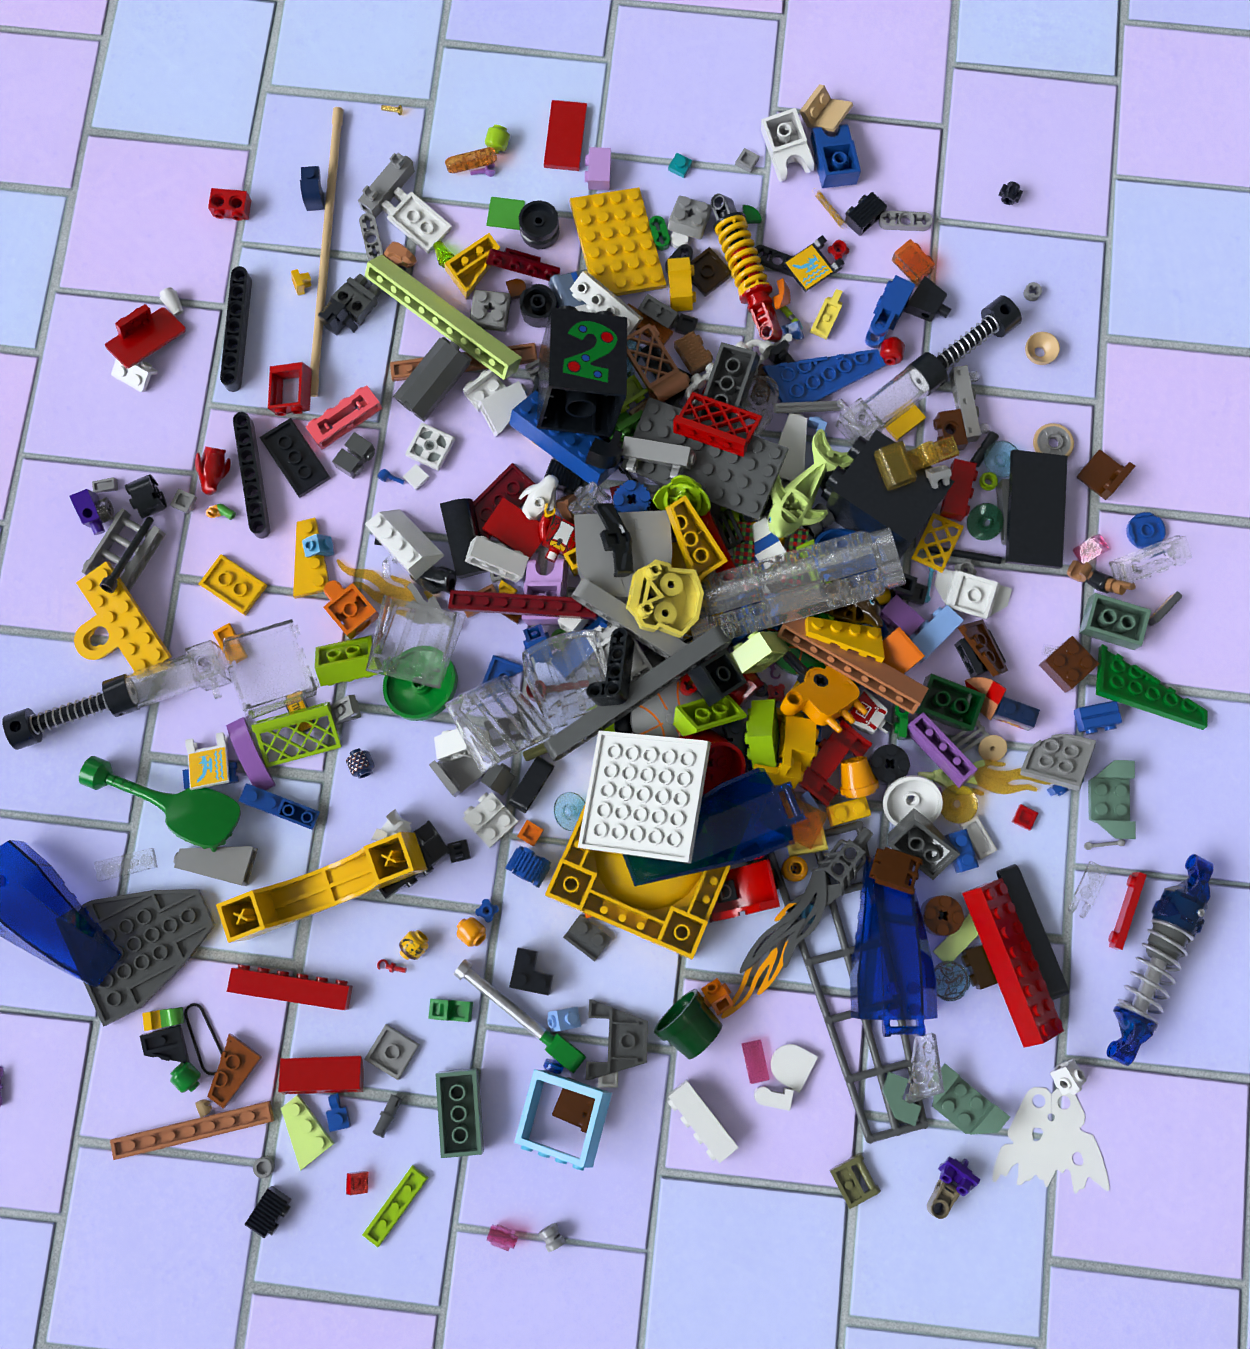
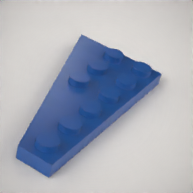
(822, 376)

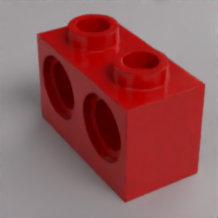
(230, 201)

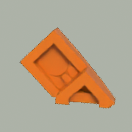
(783, 297)

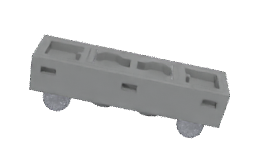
(965, 398)

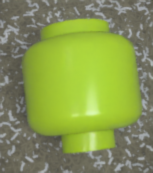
(497, 138)

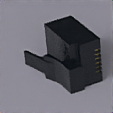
(336, 317)

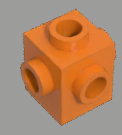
(714, 993)

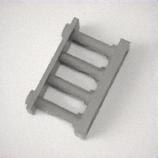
(142, 553)

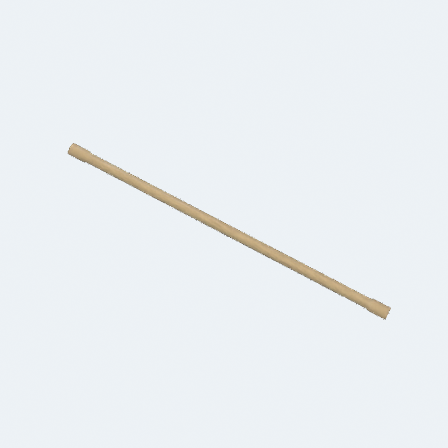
(337, 122)

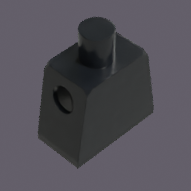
(927, 301)

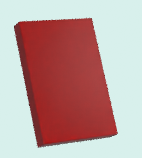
(513, 528)

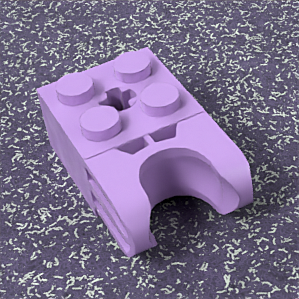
(549, 585)

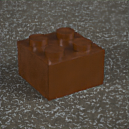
(1069, 664)

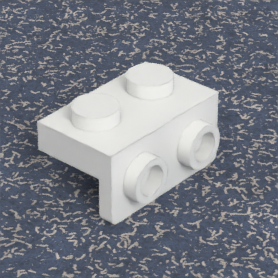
(136, 376)

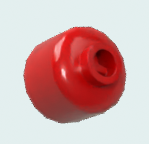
(892, 350)

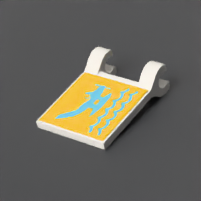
(209, 764)

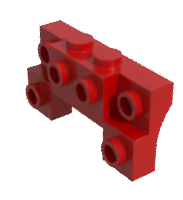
(828, 758)

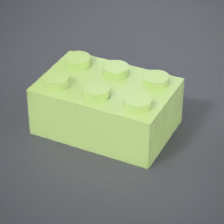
(759, 652)

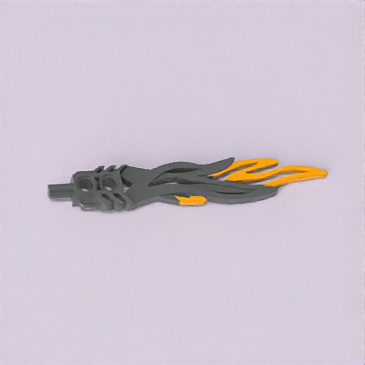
(824, 897)

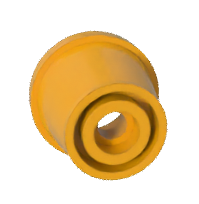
(857, 778)

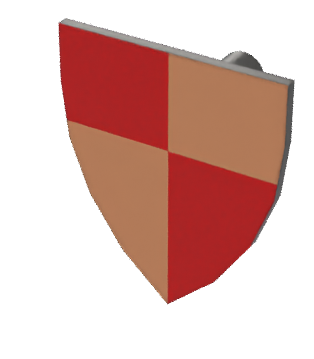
(993, 690)

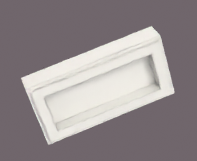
(979, 838)

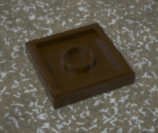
(709, 271)

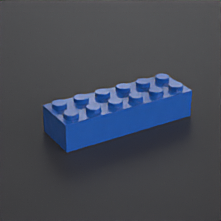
(566, 447)

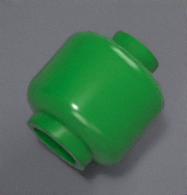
(185, 1077)

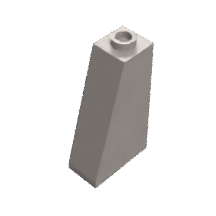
(225, 864)

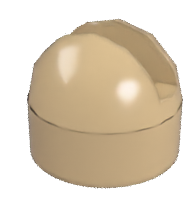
(203, 1108)

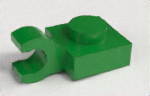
(900, 727)

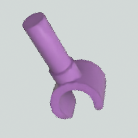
(490, 173)

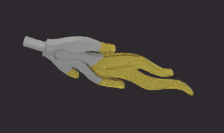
(408, 593)

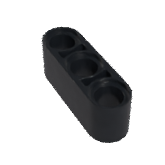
(531, 784)

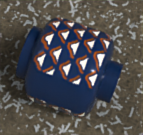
(360, 763)

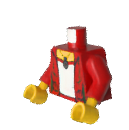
(556, 534)

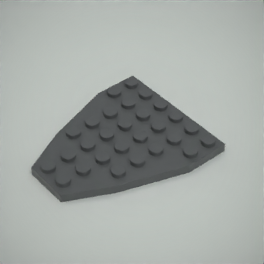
(156, 937)

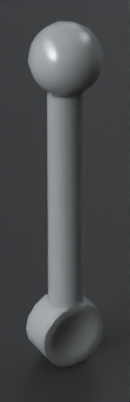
(1088, 846)

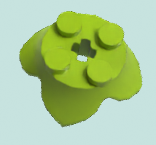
(681, 486)

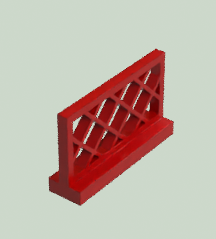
(711, 434)

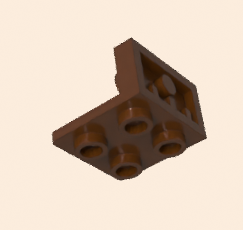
(1104, 474)
(574, 1108)

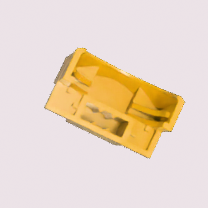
(796, 748)

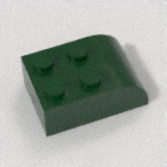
(951, 703)

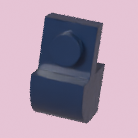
(311, 188)

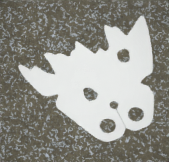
(1056, 1146)

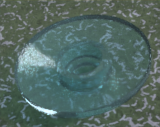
(1000, 450)
(574, 804)

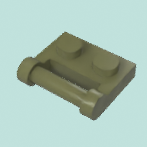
(848, 1183)

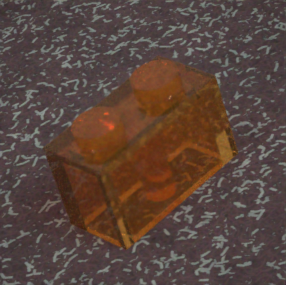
(913, 261)

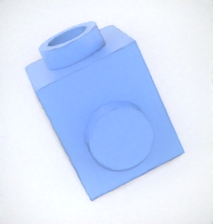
(817, 423)
(563, 1019)

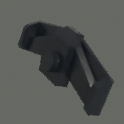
(616, 539)

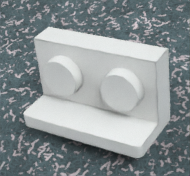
(482, 387)

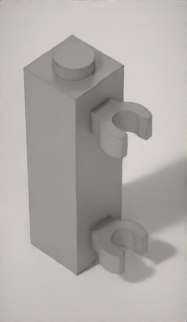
(382, 188)
(657, 453)

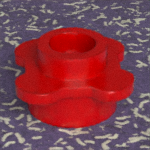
(838, 244)
(772, 689)

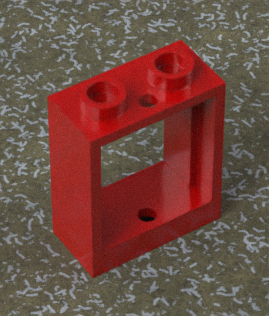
(275, 393)

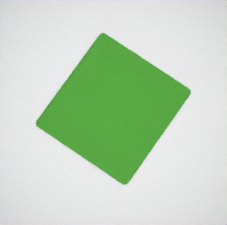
(504, 213)

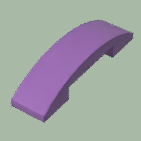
(249, 755)

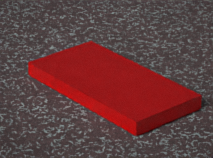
(565, 135)

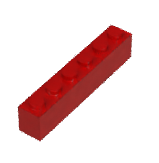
(290, 988)

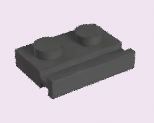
(587, 937)

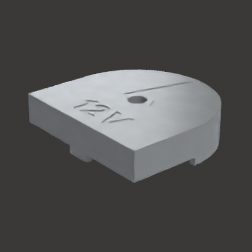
(650, 541)

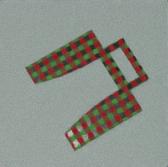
(744, 552)

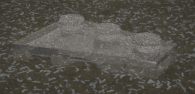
(926, 1071)

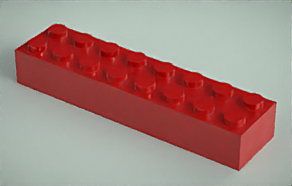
(1013, 963)

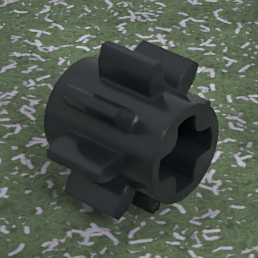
(1010, 193)

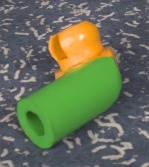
(220, 510)

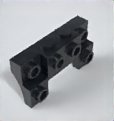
(432, 849)

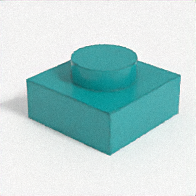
(680, 165)

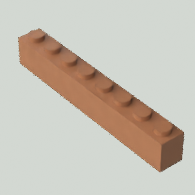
(864, 670)

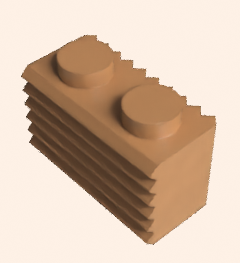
(693, 353)

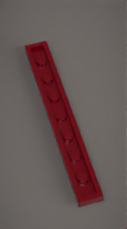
(518, 604)

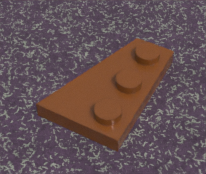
(234, 1068)

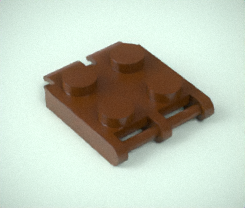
(895, 869)

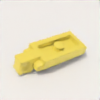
(827, 315)

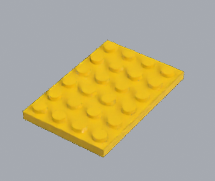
(618, 241)

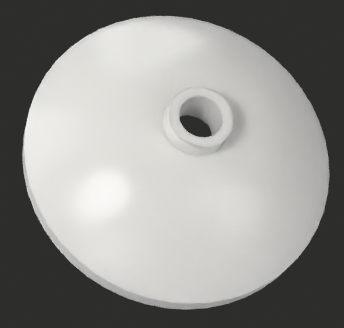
(926, 798)

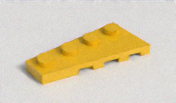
(310, 572)
(860, 638)

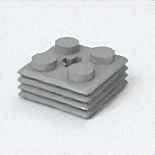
(689, 217)
(485, 300)

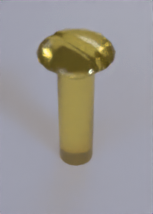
(399, 109)

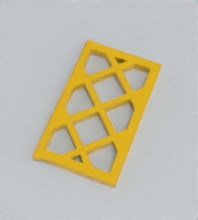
(945, 555)

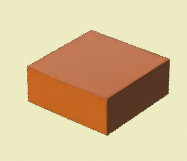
(530, 833)

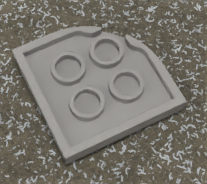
(1059, 760)

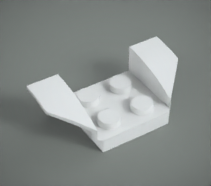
(971, 593)

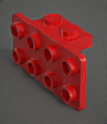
(143, 334)

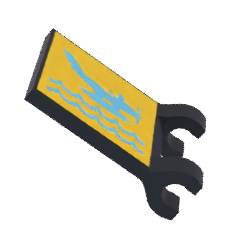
(811, 266)

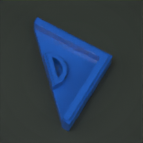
(501, 667)

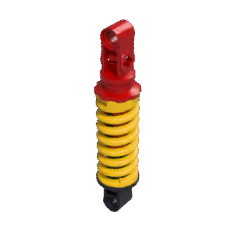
(745, 266)

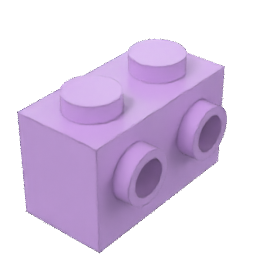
(598, 168)

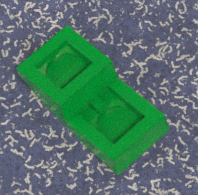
(450, 1010)

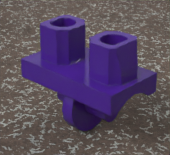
(959, 1173)

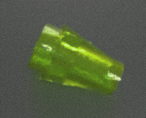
(442, 253)

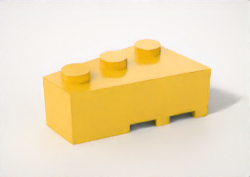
(470, 265)

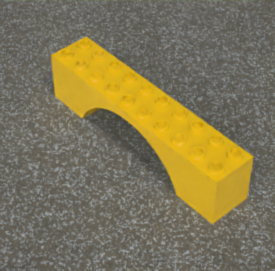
(321, 889)

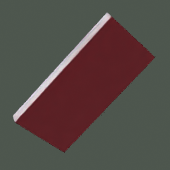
(508, 485)

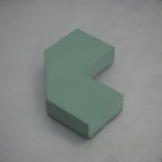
(893, 1092)

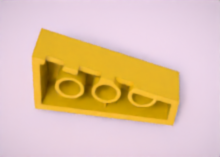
(693, 538)

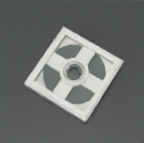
(430, 446)

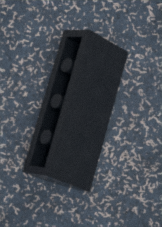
(461, 529)

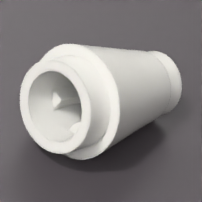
(171, 300)

